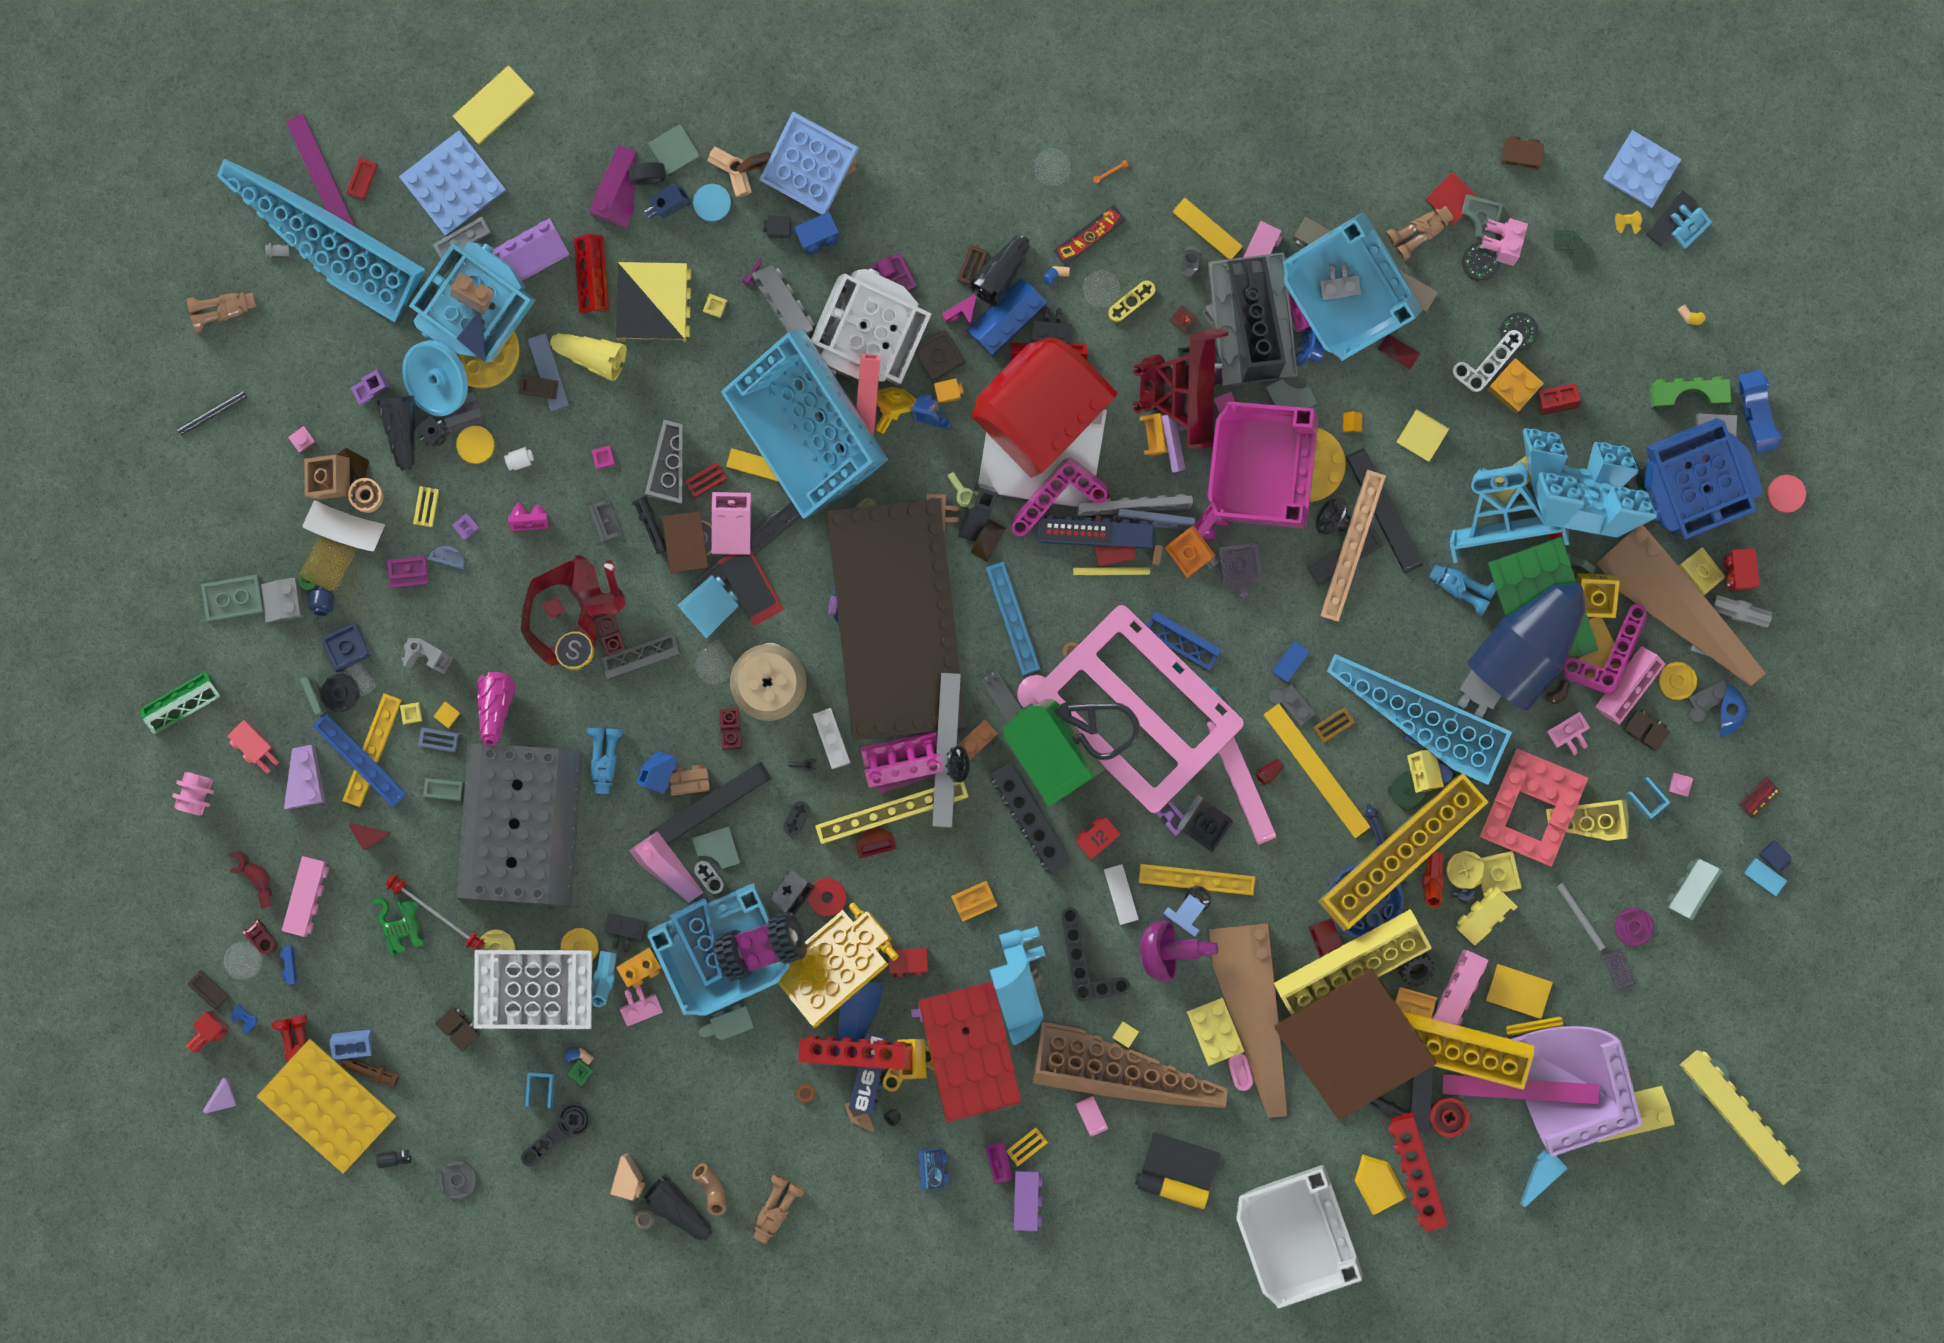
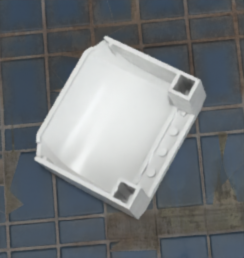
(1297, 1237)

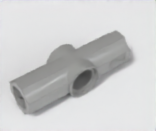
(1742, 611)

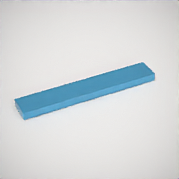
(1013, 618)

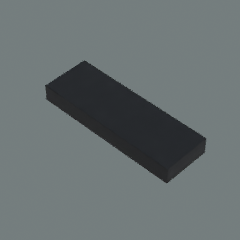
(1665, 225)

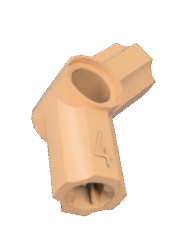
(725, 161)

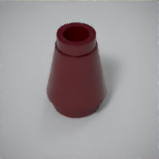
(1268, 772)

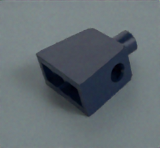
(674, 198)

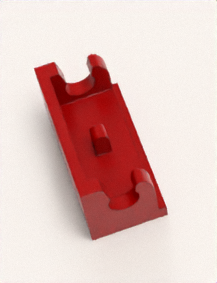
(1559, 399)

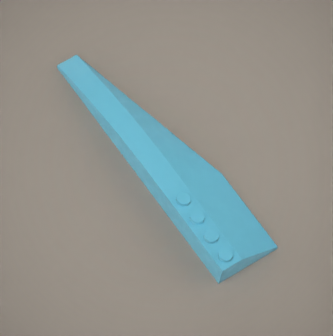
(373, 276)

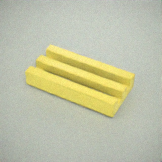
(418, 506)

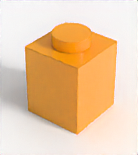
(948, 391)

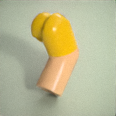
(1691, 318)

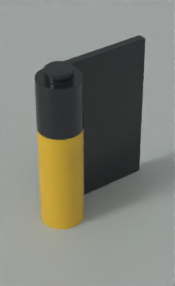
(1178, 1171)

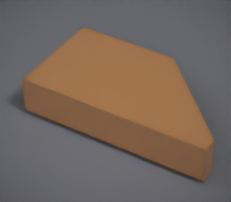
(859, 1118)

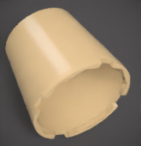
(787, 678)

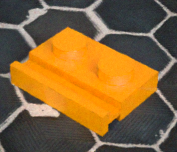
(974, 901)
(1415, 1002)

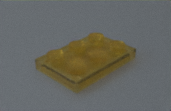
(327, 563)

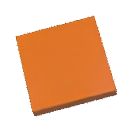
(1190, 551)

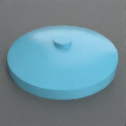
(435, 378)

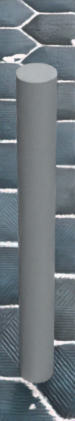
(1581, 917)

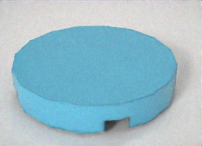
(712, 202)

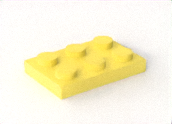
(1215, 1031)

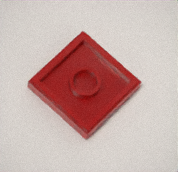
(1452, 195)

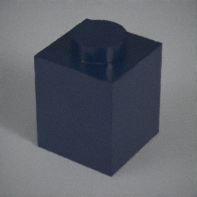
(1775, 856)

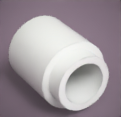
(519, 459)

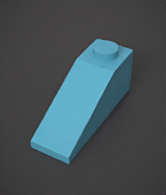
(1543, 1174)

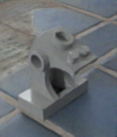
(417, 647)

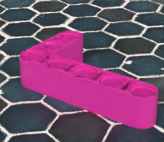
(1054, 491)
(1615, 656)

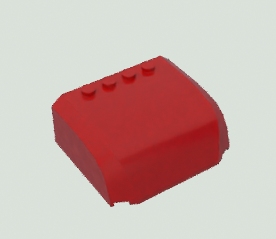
(1042, 403)

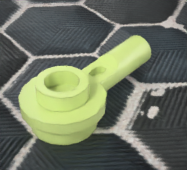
(964, 494)

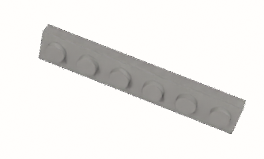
(1144, 504)

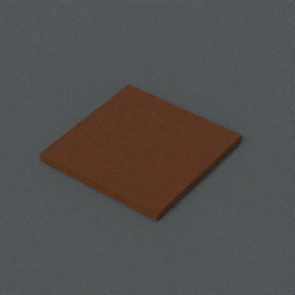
(1355, 1044)

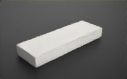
(1121, 894)

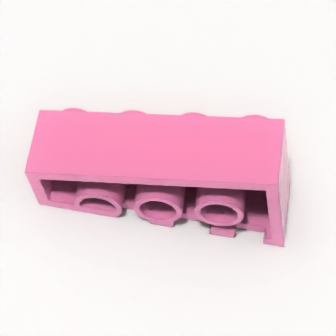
(1460, 988)

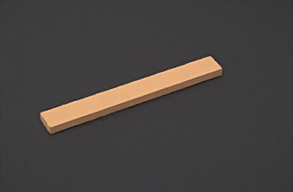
(1352, 545)

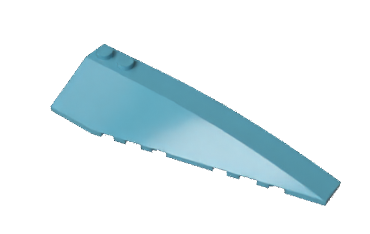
(1446, 731)

